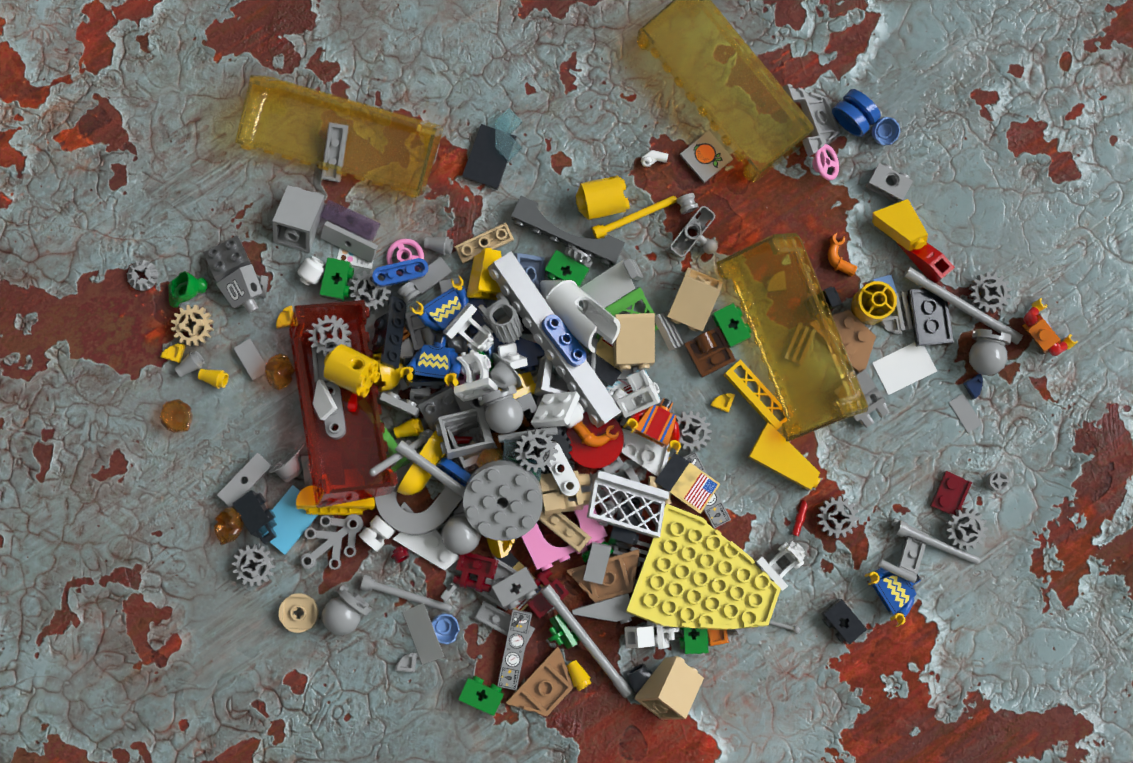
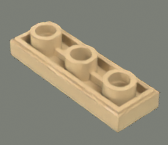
(495, 237)

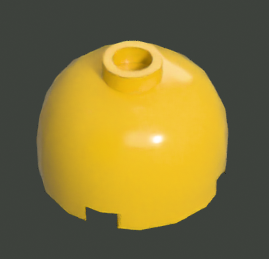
(389, 377)

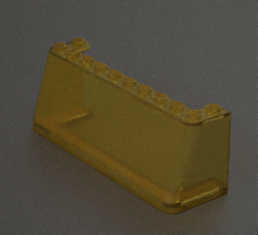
(726, 83)
(378, 144)
(795, 334)

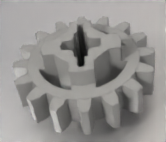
(983, 288)
(362, 292)
(334, 329)
(693, 439)
(526, 454)
(838, 509)
(963, 536)
(251, 556)

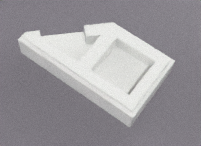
(323, 401)

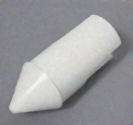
(564, 299)

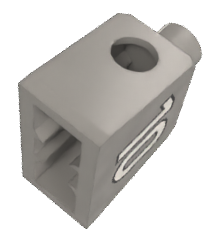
(241, 288)

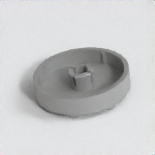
(500, 519)

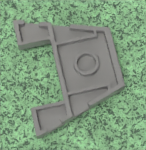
(819, 114)

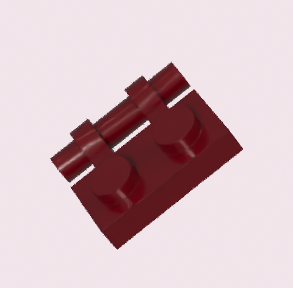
(476, 565)
(539, 603)

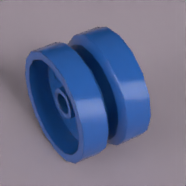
(856, 112)

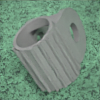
(509, 327)

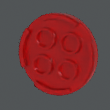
(596, 456)

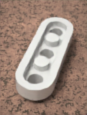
(564, 477)

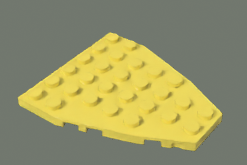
(700, 579)

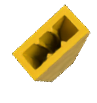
(901, 224)
(480, 282)

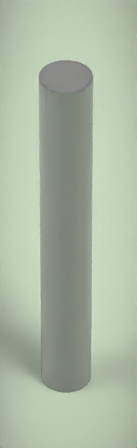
(517, 435)

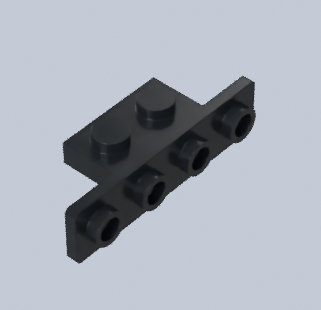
(389, 333)

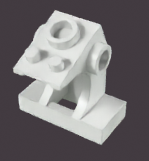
(481, 341)
(472, 365)
(643, 395)
(792, 552)

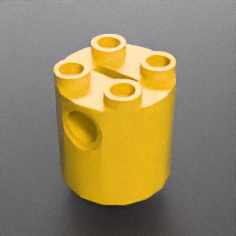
(602, 197)
(874, 302)
(351, 370)

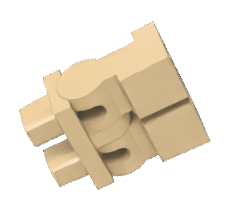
(555, 502)

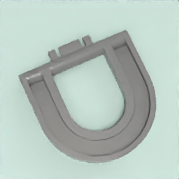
(421, 522)

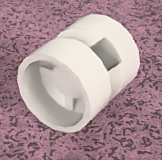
(377, 533)

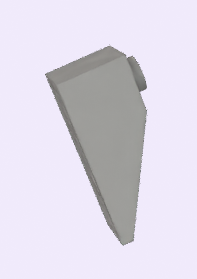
(609, 609)

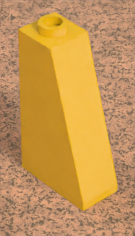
(783, 458)

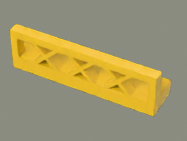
(751, 397)

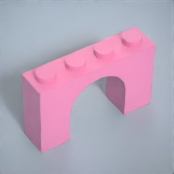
(544, 553)

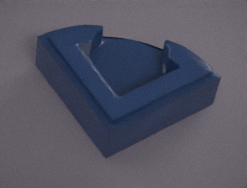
(974, 386)

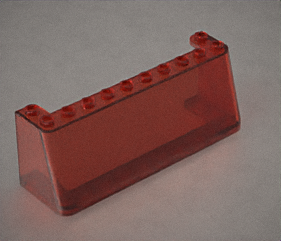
(341, 465)

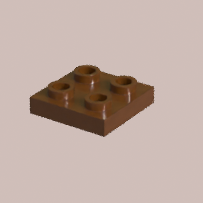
(709, 352)

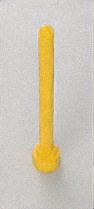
(601, 231)

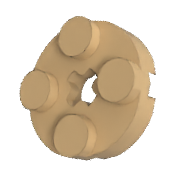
(290, 605)

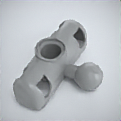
(687, 242)

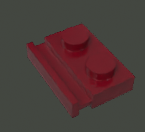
(950, 493)

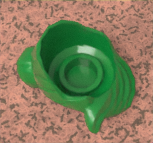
(185, 288)

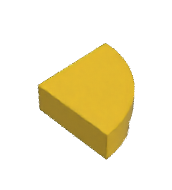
(284, 317)
(174, 352)
(723, 402)

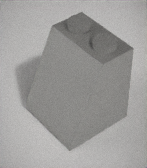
(298, 218)

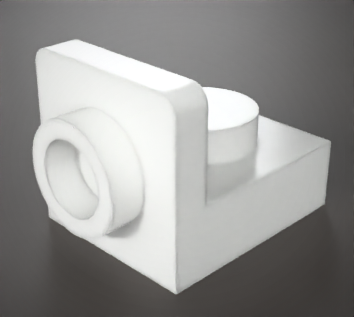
(509, 354)

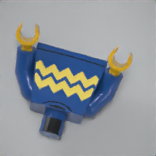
(444, 308)
(435, 362)
(895, 593)

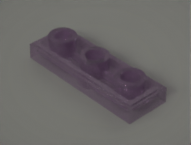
(340, 215)

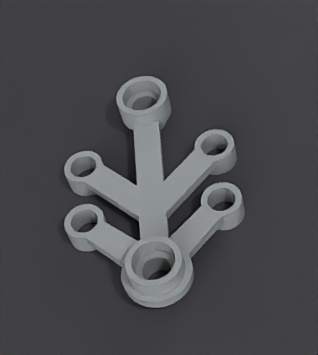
(334, 540)

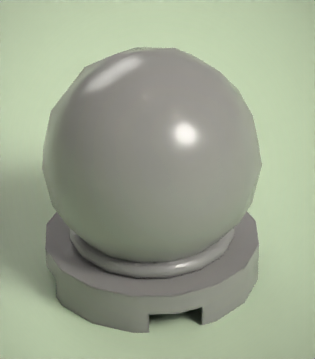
(988, 353)
(502, 411)
(459, 535)
(344, 613)

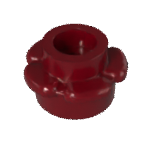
(400, 554)

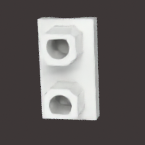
(663, 635)

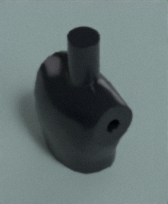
(638, 677)

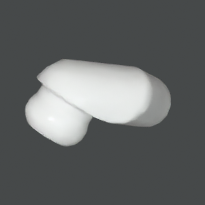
(653, 156)

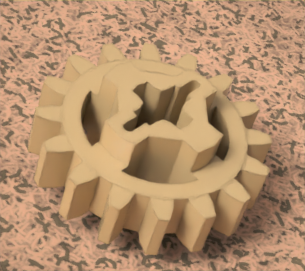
(184, 326)

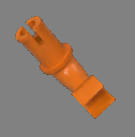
(838, 262)
(590, 438)

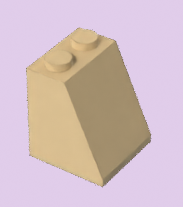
(695, 300)
(635, 341)
(671, 689)

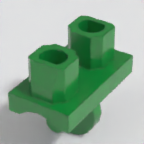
(561, 633)

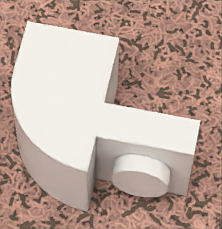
(639, 636)

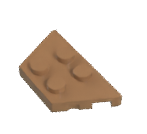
(856, 339)
(618, 577)
(544, 687)

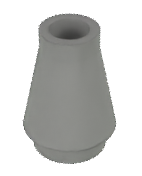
(439, 244)
(191, 362)

